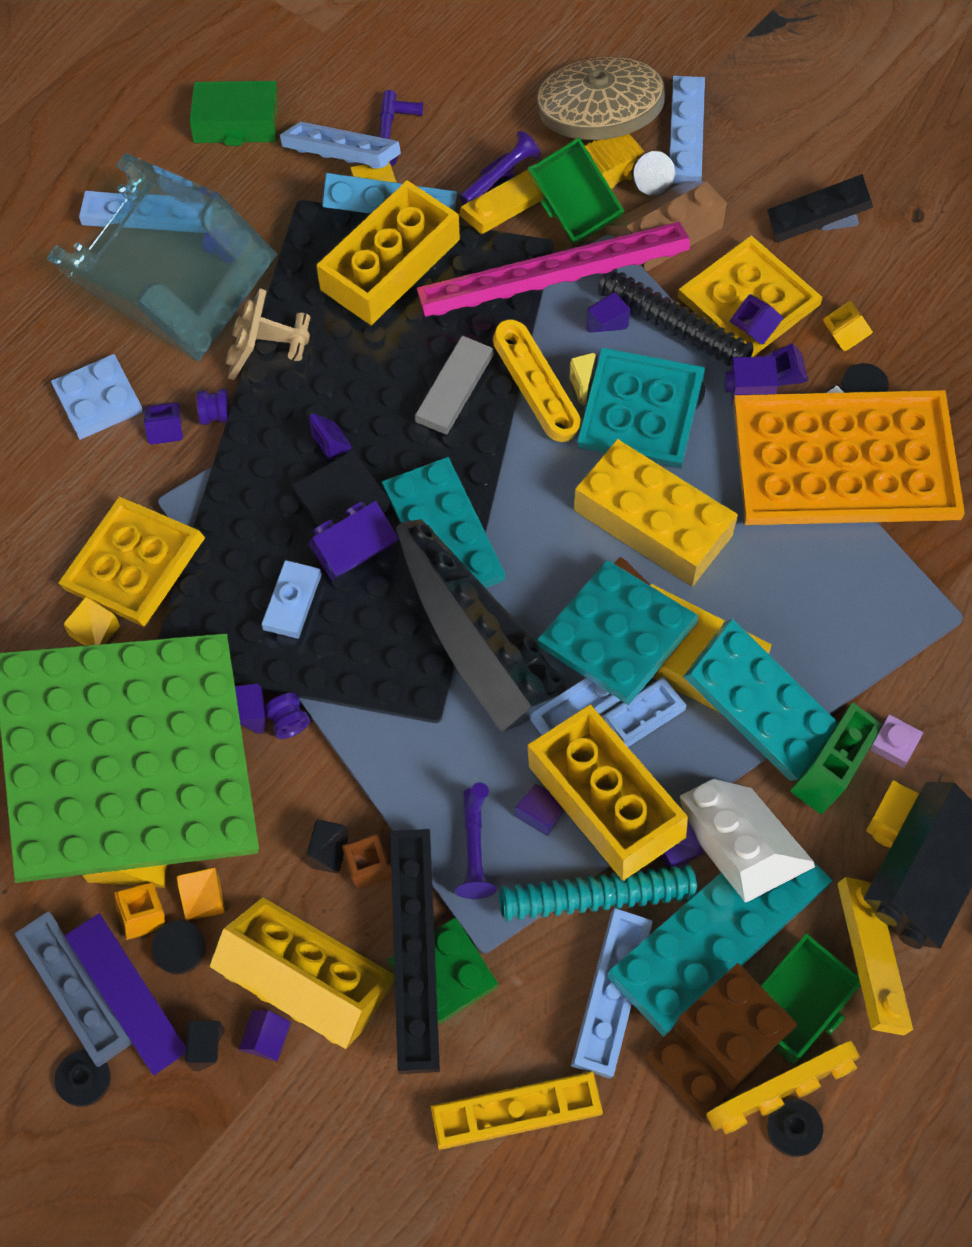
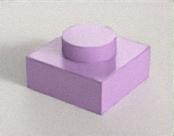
(896, 741)

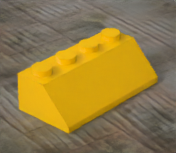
(302, 971)

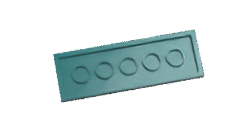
(705, 942)

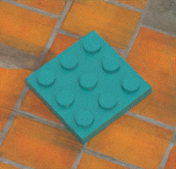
(642, 404)
(618, 631)

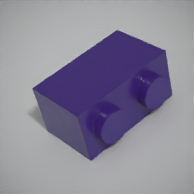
(352, 539)

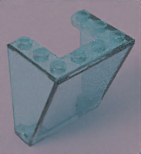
(170, 258)

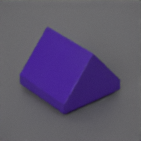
(265, 1034)

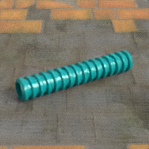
(597, 893)

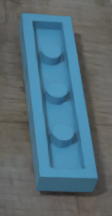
(368, 194)

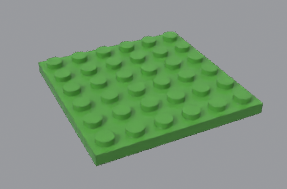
(123, 757)

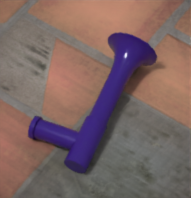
(388, 108)
(524, 148)
(475, 883)

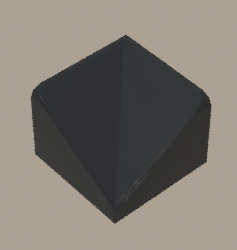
(325, 846)
(203, 1043)

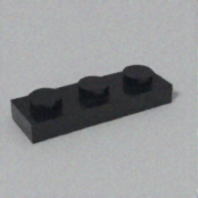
(820, 208)

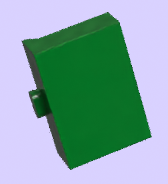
(234, 112)
(575, 192)
(812, 991)

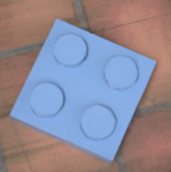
(97, 396)

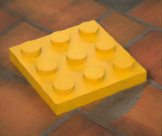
(747, 271)
(132, 560)

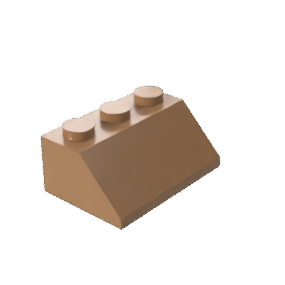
(690, 203)

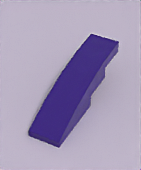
(126, 994)

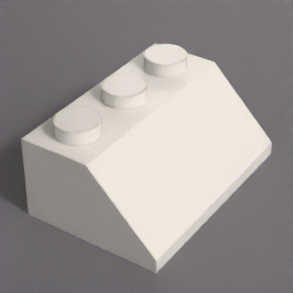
(743, 837)

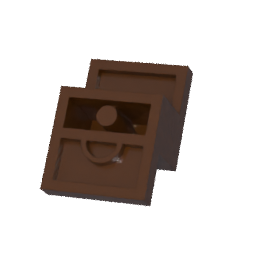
(719, 1041)

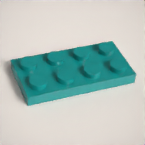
(441, 502)
(761, 699)

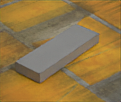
(454, 385)

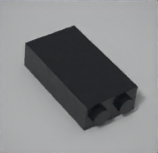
(927, 867)

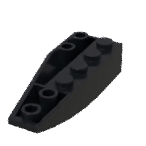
(477, 632)

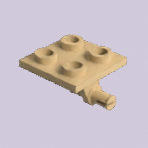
(253, 327)

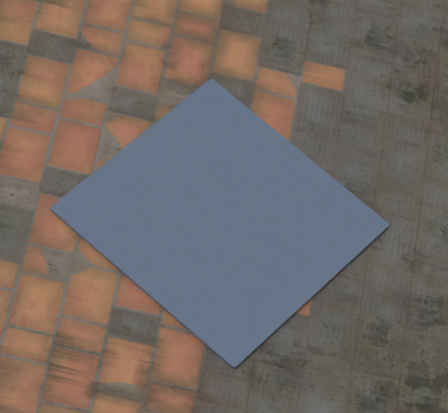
(826, 596)

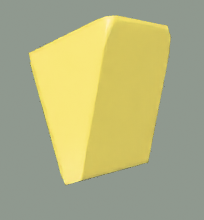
(581, 376)

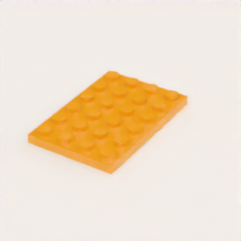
(847, 458)

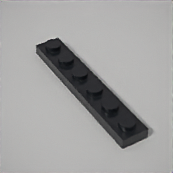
(414, 952)

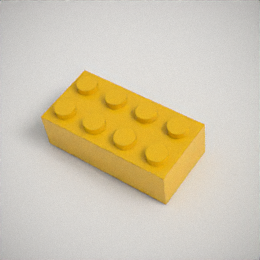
(388, 252)
(655, 512)
(607, 792)

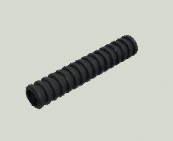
(674, 318)

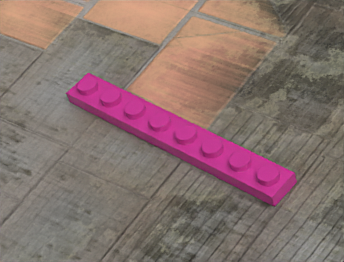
(553, 268)

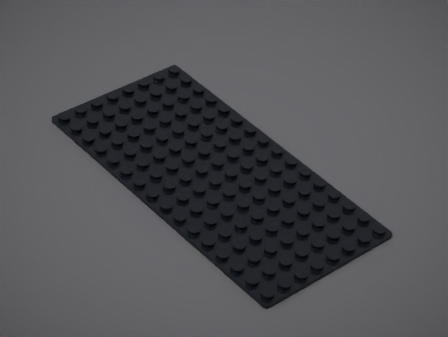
(367, 629)

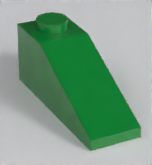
(837, 759)

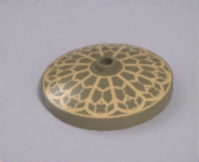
(600, 98)

